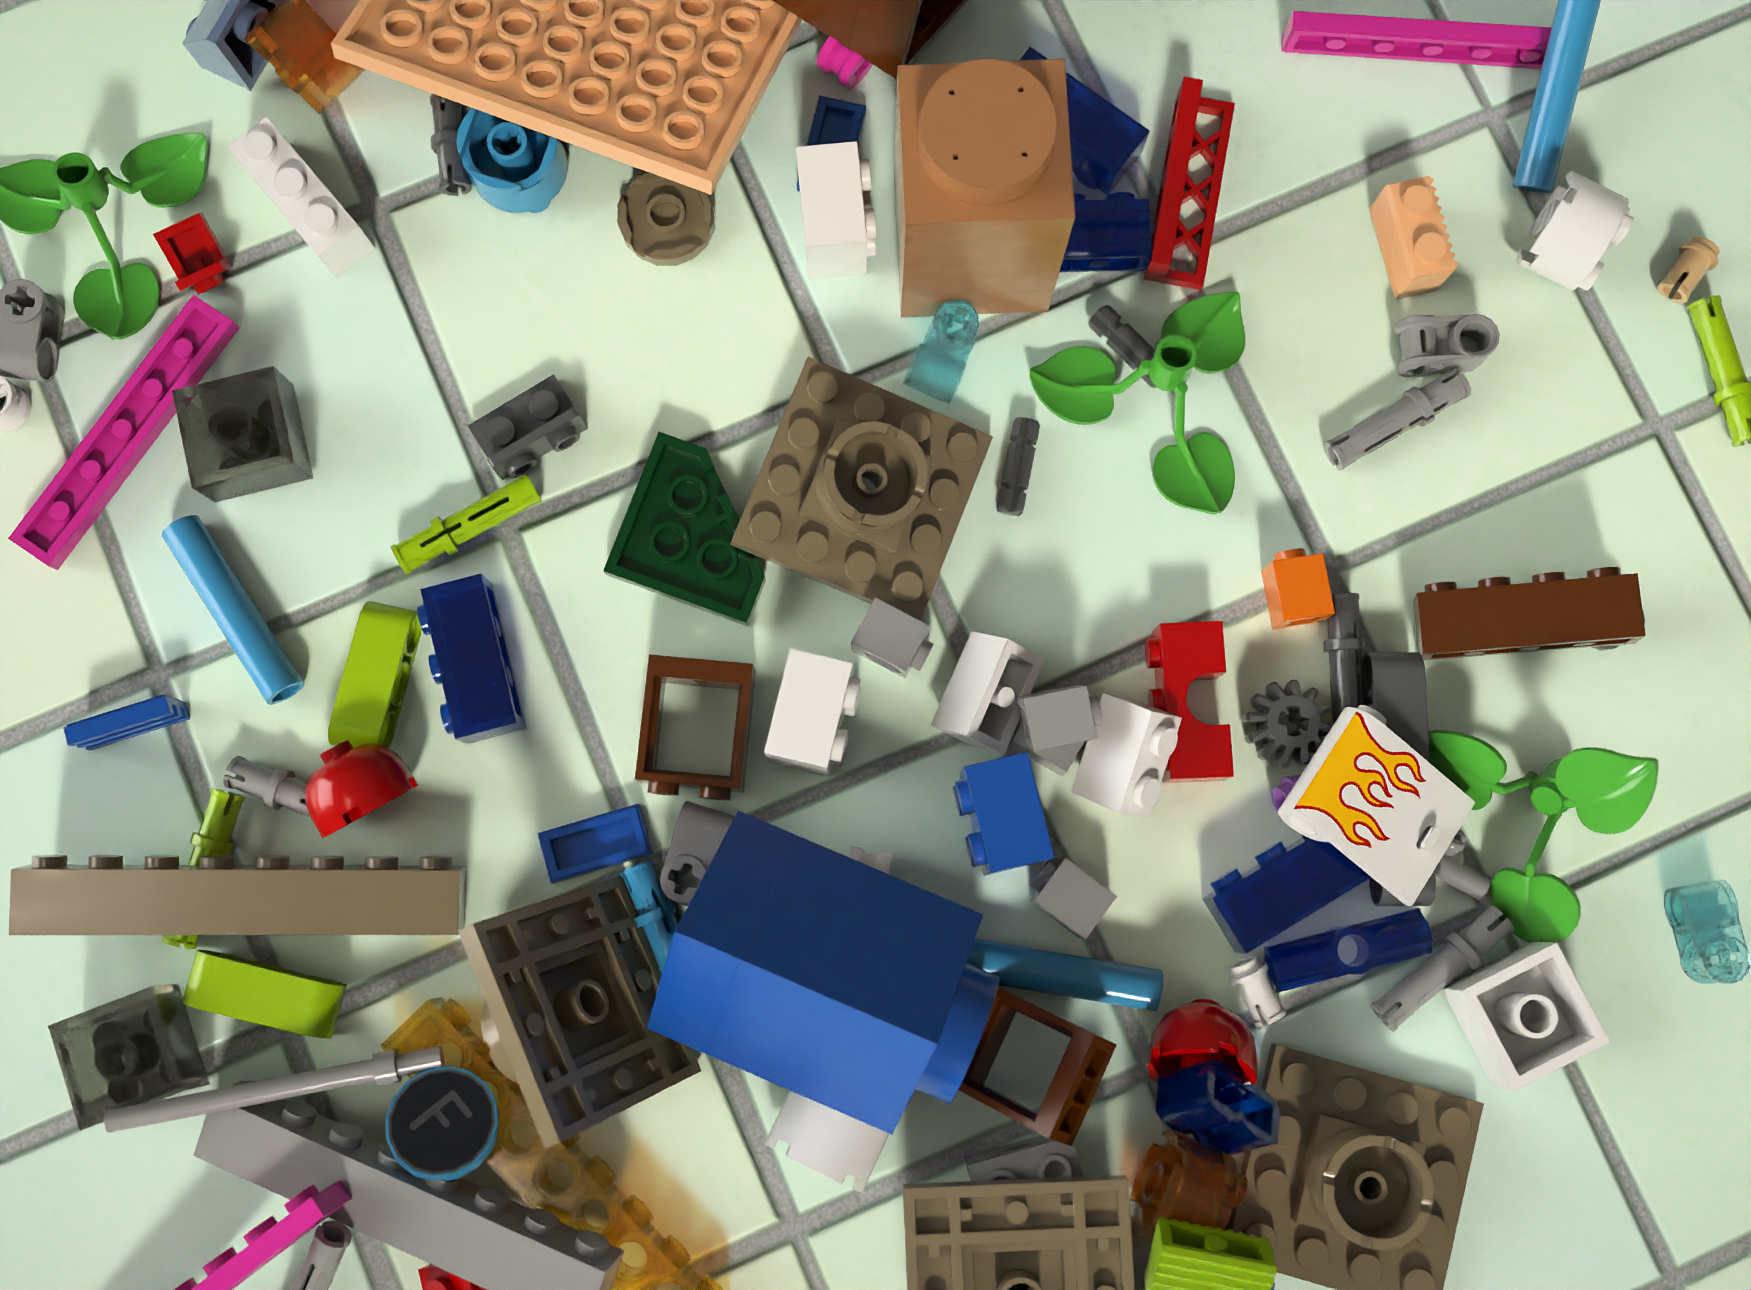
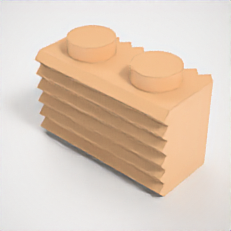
(1412, 237)

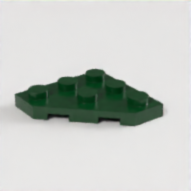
(681, 536)

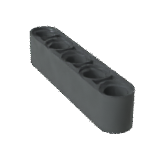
(1397, 689)

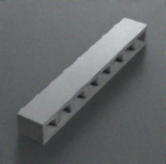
(444, 1223)

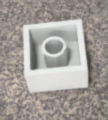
(836, 209)
(811, 712)
(1525, 1015)

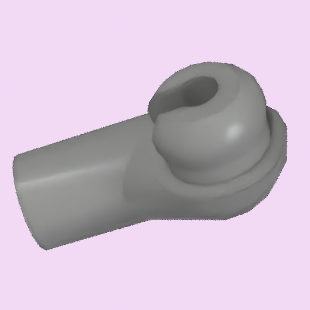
(1457, 874)

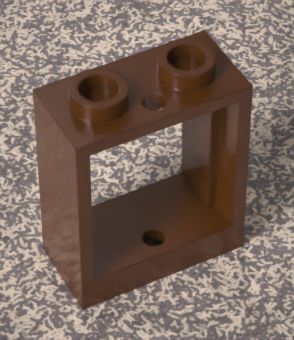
(694, 673)
(1071, 1086)

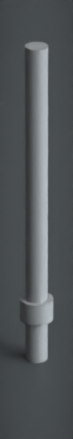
(383, 1068)

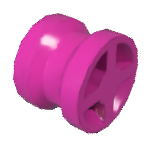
(843, 62)

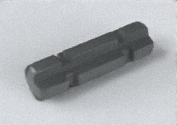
(1122, 338)
(1018, 466)

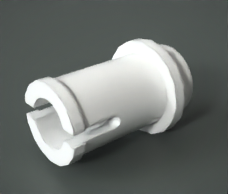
(1256, 990)

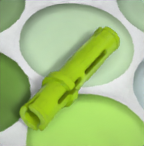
(1725, 367)
(465, 524)
(212, 839)

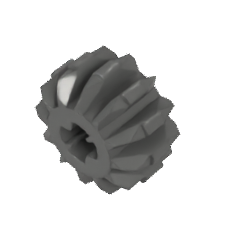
(1299, 711)

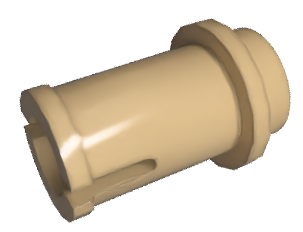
(1694, 261)

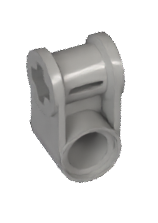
(29, 333)
(1434, 344)
(693, 845)

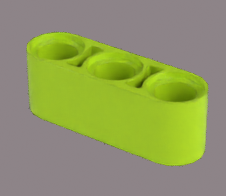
(375, 675)
(264, 994)

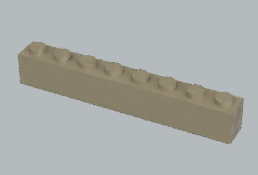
(236, 899)

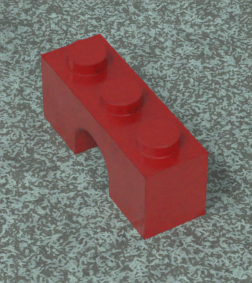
(1180, 656)

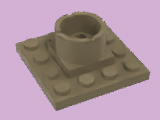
(832, 528)
(572, 1008)
(1332, 1135)
(1019, 1231)

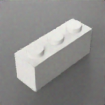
(301, 197)

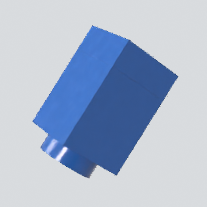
(824, 976)

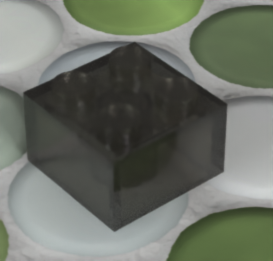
(242, 434)
(128, 1053)

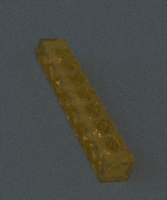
(527, 1168)

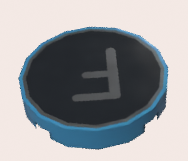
(442, 1123)

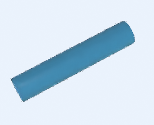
(1556, 95)
(232, 609)
(1069, 975)

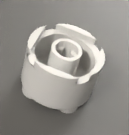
(1576, 232)
(827, 1140)

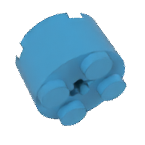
(511, 163)

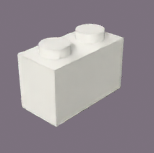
(984, 690)
(1129, 756)

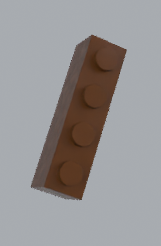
(1528, 616)

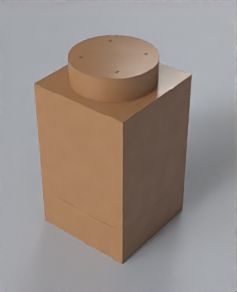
(982, 184)

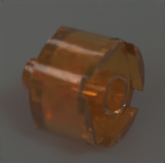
(301, 51)
(1185, 1184)

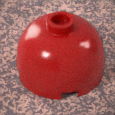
(354, 784)
(1201, 1034)

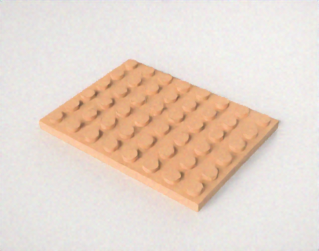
(618, 77)

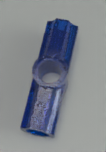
(1377, 941)

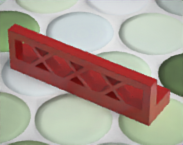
(1175, 179)

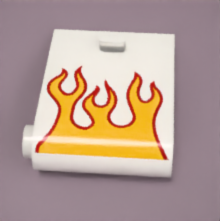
(1377, 803)

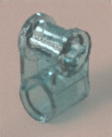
(942, 357)
(1708, 925)

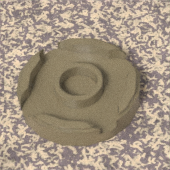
(665, 220)

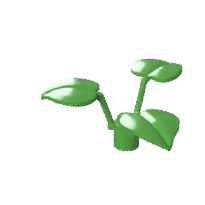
(164, 171)
(1200, 335)
(1602, 784)

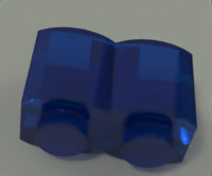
(1217, 1108)

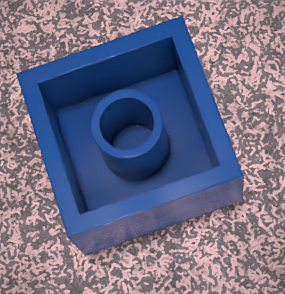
(1003, 814)

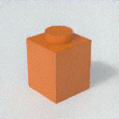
(1297, 589)

